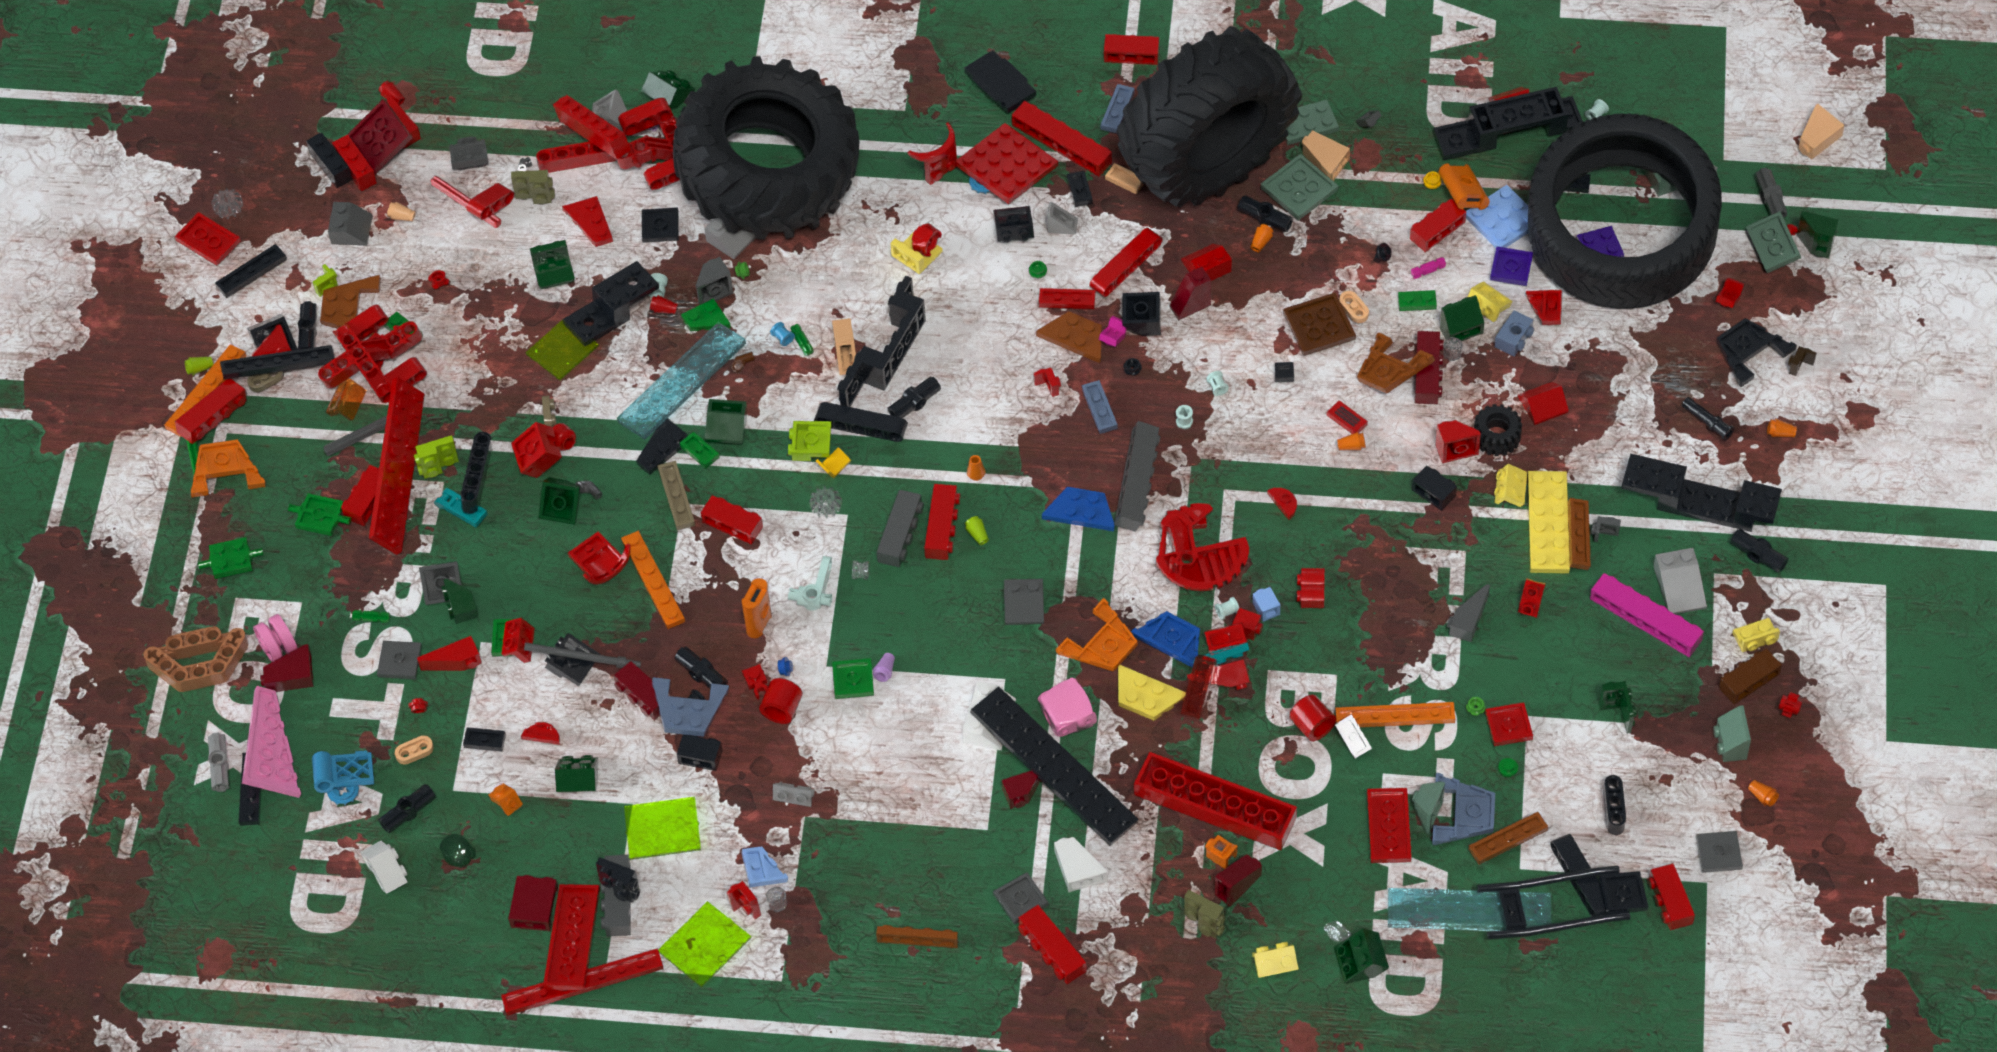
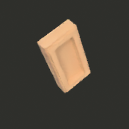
(1124, 178)

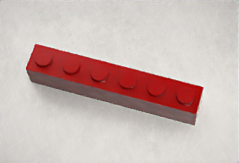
(592, 127)
(1062, 138)

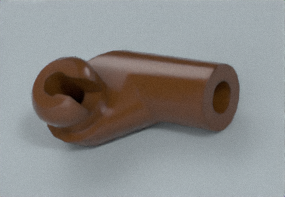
(740, 361)

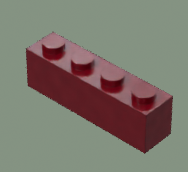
(1427, 380)

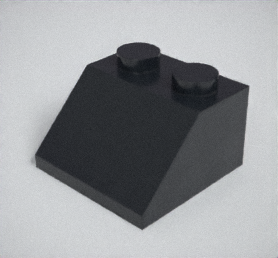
(1142, 312)
(263, 329)

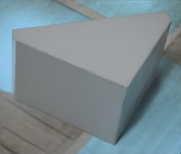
(1060, 220)

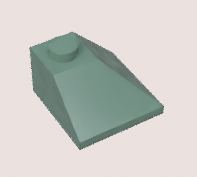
(1428, 803)

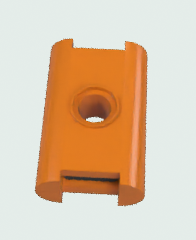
(1464, 186)
(756, 608)

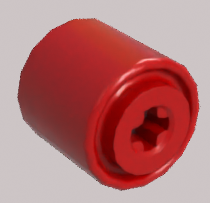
(781, 701)
(1312, 717)

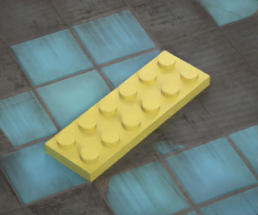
(1548, 522)

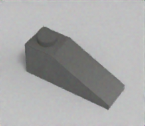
(1467, 616)

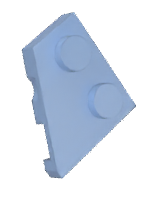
(761, 868)

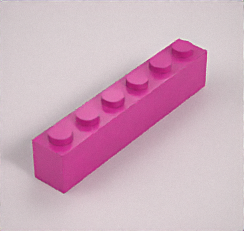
(1646, 615)

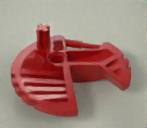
(1209, 563)

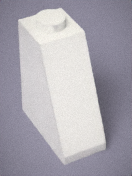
(1078, 865)

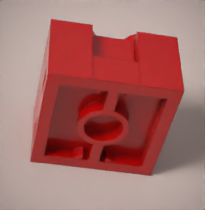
(536, 450)

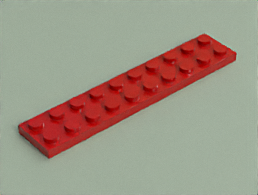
(396, 466)

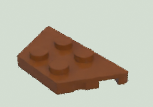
(1074, 334)

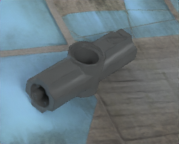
(1770, 192)

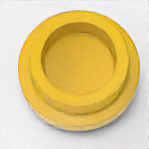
(1432, 180)

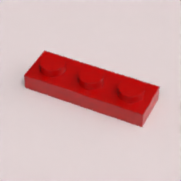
(1067, 298)

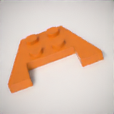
(223, 460)
(1107, 647)

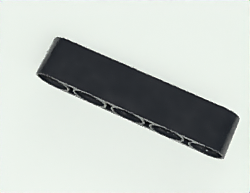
(862, 421)
(476, 472)
(1573, 860)

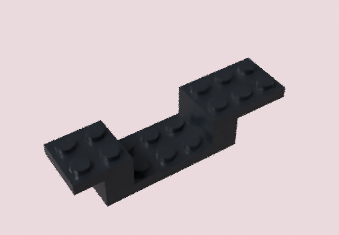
(1505, 116)
(877, 367)
(1699, 499)

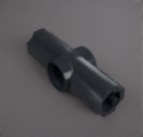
(1265, 213)
(307, 319)
(914, 397)
(1759, 550)
(699, 668)
(398, 815)

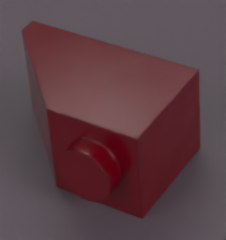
(1020, 788)

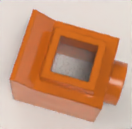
(1220, 850)

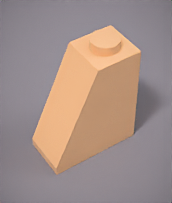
(1820, 132)
(1325, 154)
(844, 344)

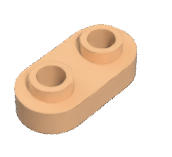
(1355, 308)
(413, 750)

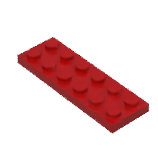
(571, 937)

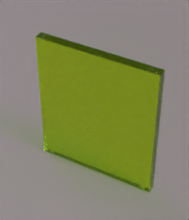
(559, 351)

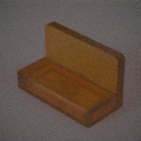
(346, 399)

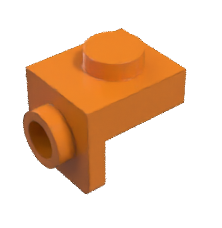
(506, 798)

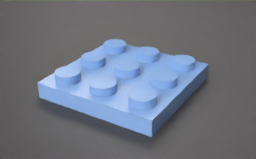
(1503, 219)

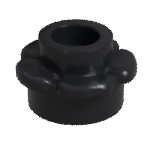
(1132, 362)

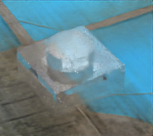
(1337, 931)

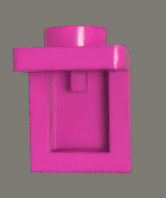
(1114, 332)

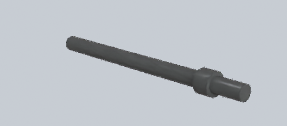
(620, 661)

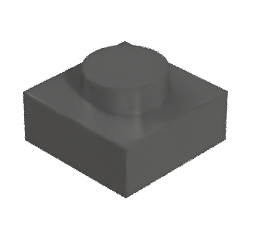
(1369, 118)

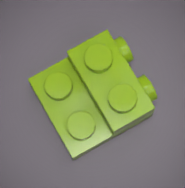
(809, 440)
(434, 455)

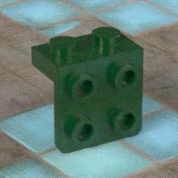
(552, 264)
(1617, 695)

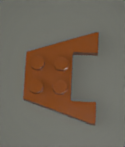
(342, 302)
(1387, 372)

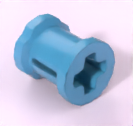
(782, 334)

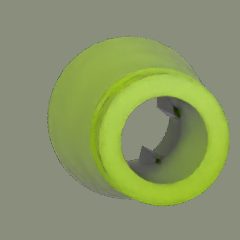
(198, 364)
(977, 530)

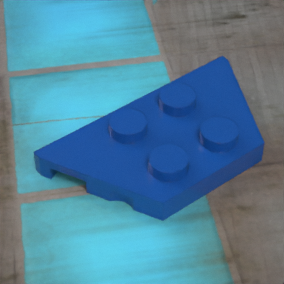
(1081, 508)
(1171, 637)

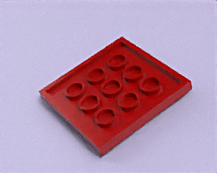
(1006, 163)

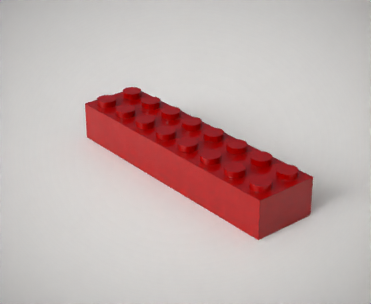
(1215, 801)

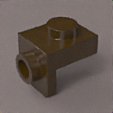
(1802, 355)

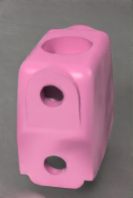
(1067, 708)

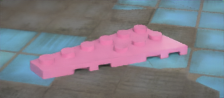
(268, 751)

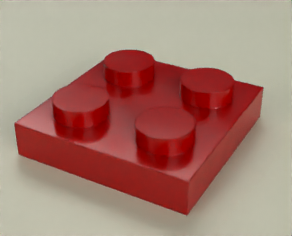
(1509, 724)

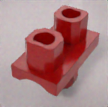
(1531, 597)

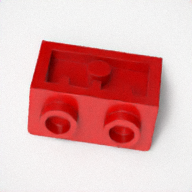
(515, 635)
(741, 896)

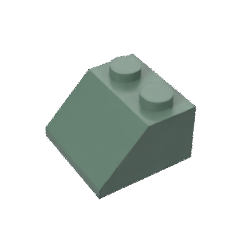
(1733, 735)

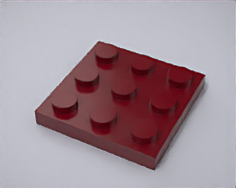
(380, 135)

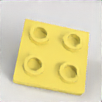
(913, 259)

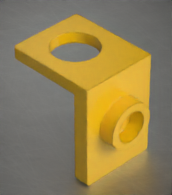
(835, 463)

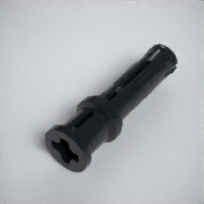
(1714, 422)

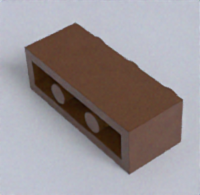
(1749, 676)

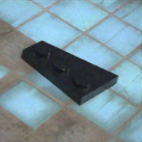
(661, 446)

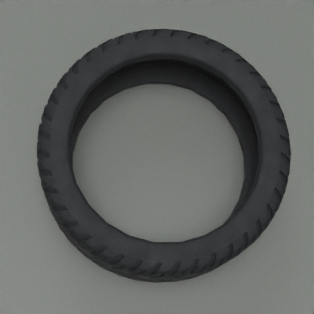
(1636, 143)

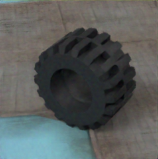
(1498, 417)

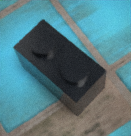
(1434, 487)
(699, 752)

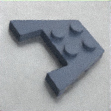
(686, 714)
(1472, 812)

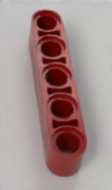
(571, 157)
(1126, 262)

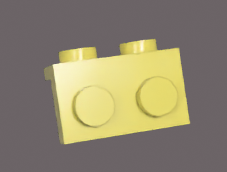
(1511, 485)
(1275, 960)

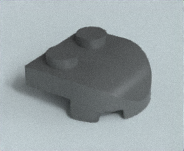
(468, 153)

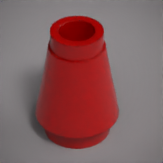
(390, 88)
(662, 305)

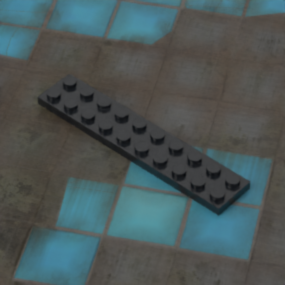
(1054, 766)

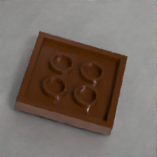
(1319, 324)

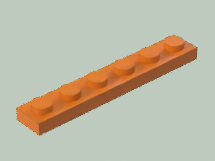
(207, 384)
(653, 580)
(1399, 714)

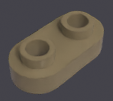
(264, 381)
(548, 405)

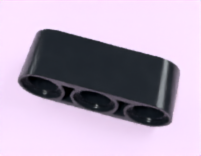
(1614, 813)

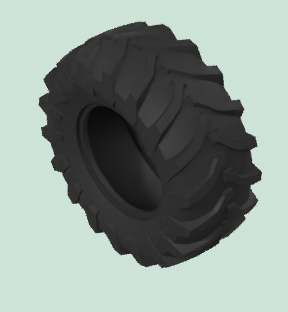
(1208, 116)
(752, 194)

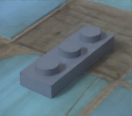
(1114, 114)
(1099, 407)

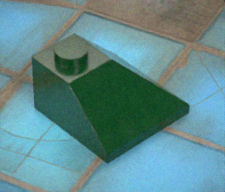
(559, 500)

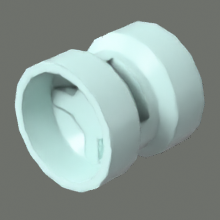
(662, 280)

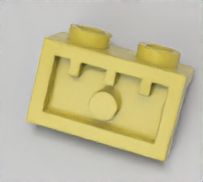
(1490, 300)
(1756, 635)

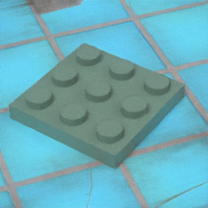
(1299, 187)

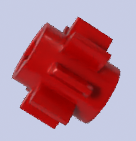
(1790, 705)

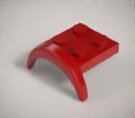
(940, 160)
(599, 559)

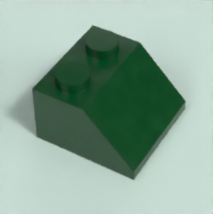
(1817, 233)

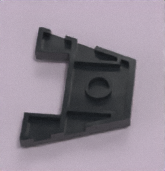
(1746, 341)

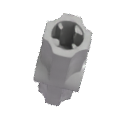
(217, 753)

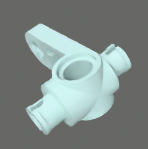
(817, 590)

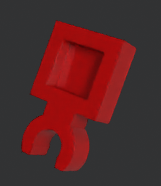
(755, 679)

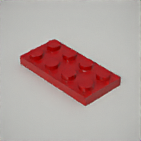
(1389, 825)

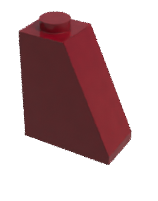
(1192, 294)
(289, 671)
(1237, 879)

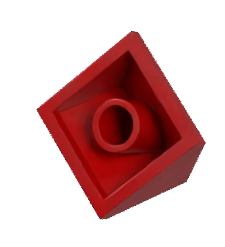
(1544, 402)

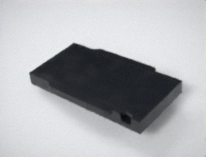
(1000, 81)

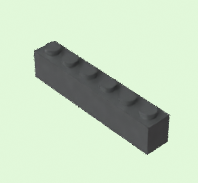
(1137, 476)

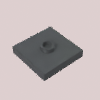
(399, 660)
(1719, 851)
(1019, 897)

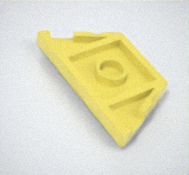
(1145, 694)

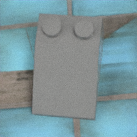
(1680, 581)

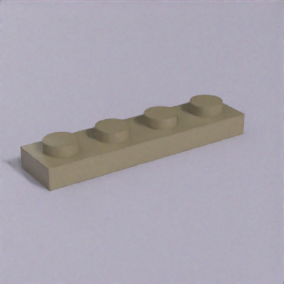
(676, 495)

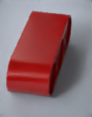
(490, 201)

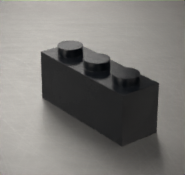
(329, 160)

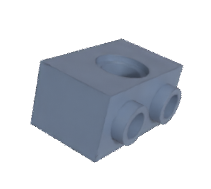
(1507, 340)

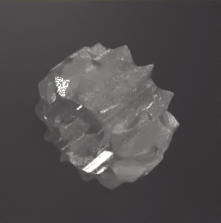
(227, 203)
(825, 502)

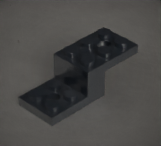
(610, 303)

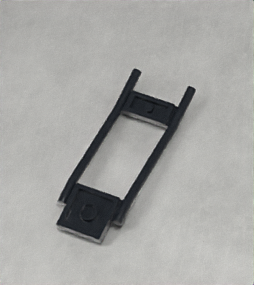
(1620, 891)

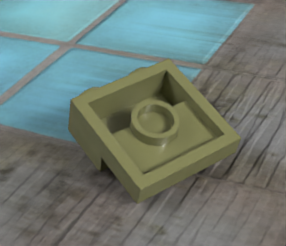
(533, 185)
(1207, 913)

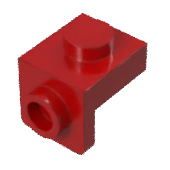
(1730, 293)
(1048, 377)

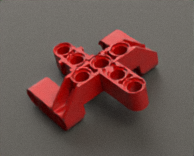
(639, 119)
(351, 339)

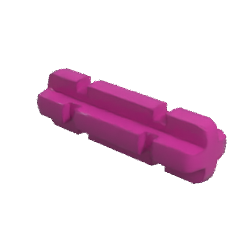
(1428, 267)

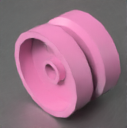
(275, 638)

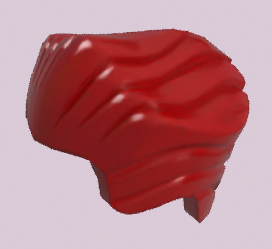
(925, 239)

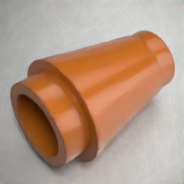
(1261, 238)
(1779, 428)
(1352, 442)
(975, 468)
(1764, 793)

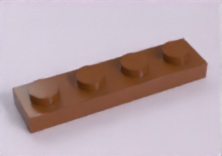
(1579, 533)
(1508, 838)
(919, 937)

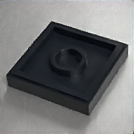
(660, 225)

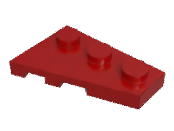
(590, 219)

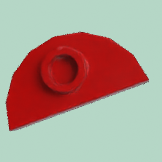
(1284, 500)
(541, 732)

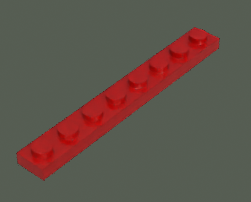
(596, 978)

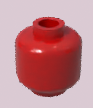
(564, 436)

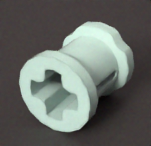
(1597, 110)
(1217, 383)
(1184, 416)
(1227, 608)

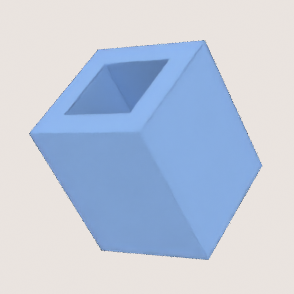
(1266, 603)

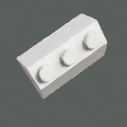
(973, 730)

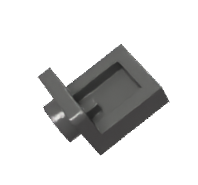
(1607, 526)

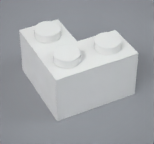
(383, 863)

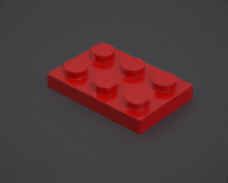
(207, 238)

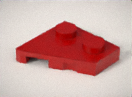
(274, 343)

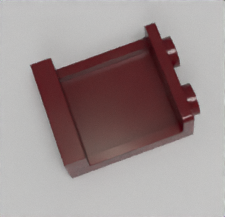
(533, 903)

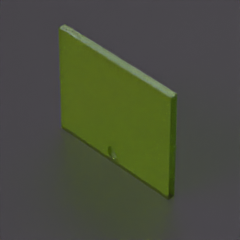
(662, 828)
(704, 944)

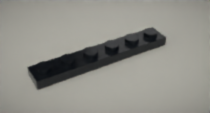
(276, 362)

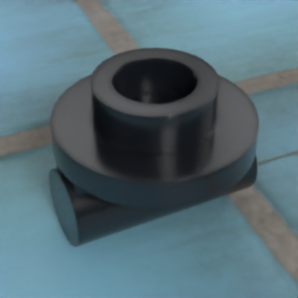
(1383, 253)

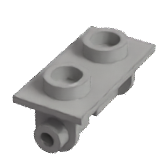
(795, 795)

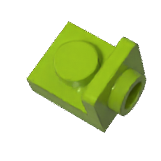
(325, 281)

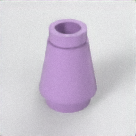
(884, 668)

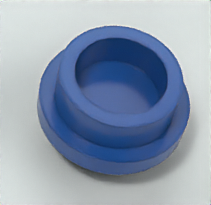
(785, 666)

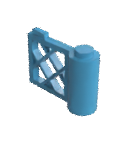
(326, 774)

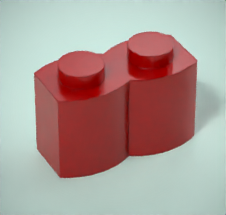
(1312, 587)

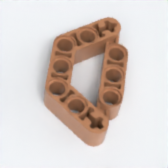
(229, 643)

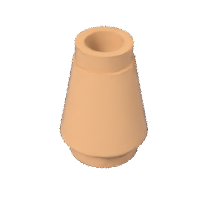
(400, 212)

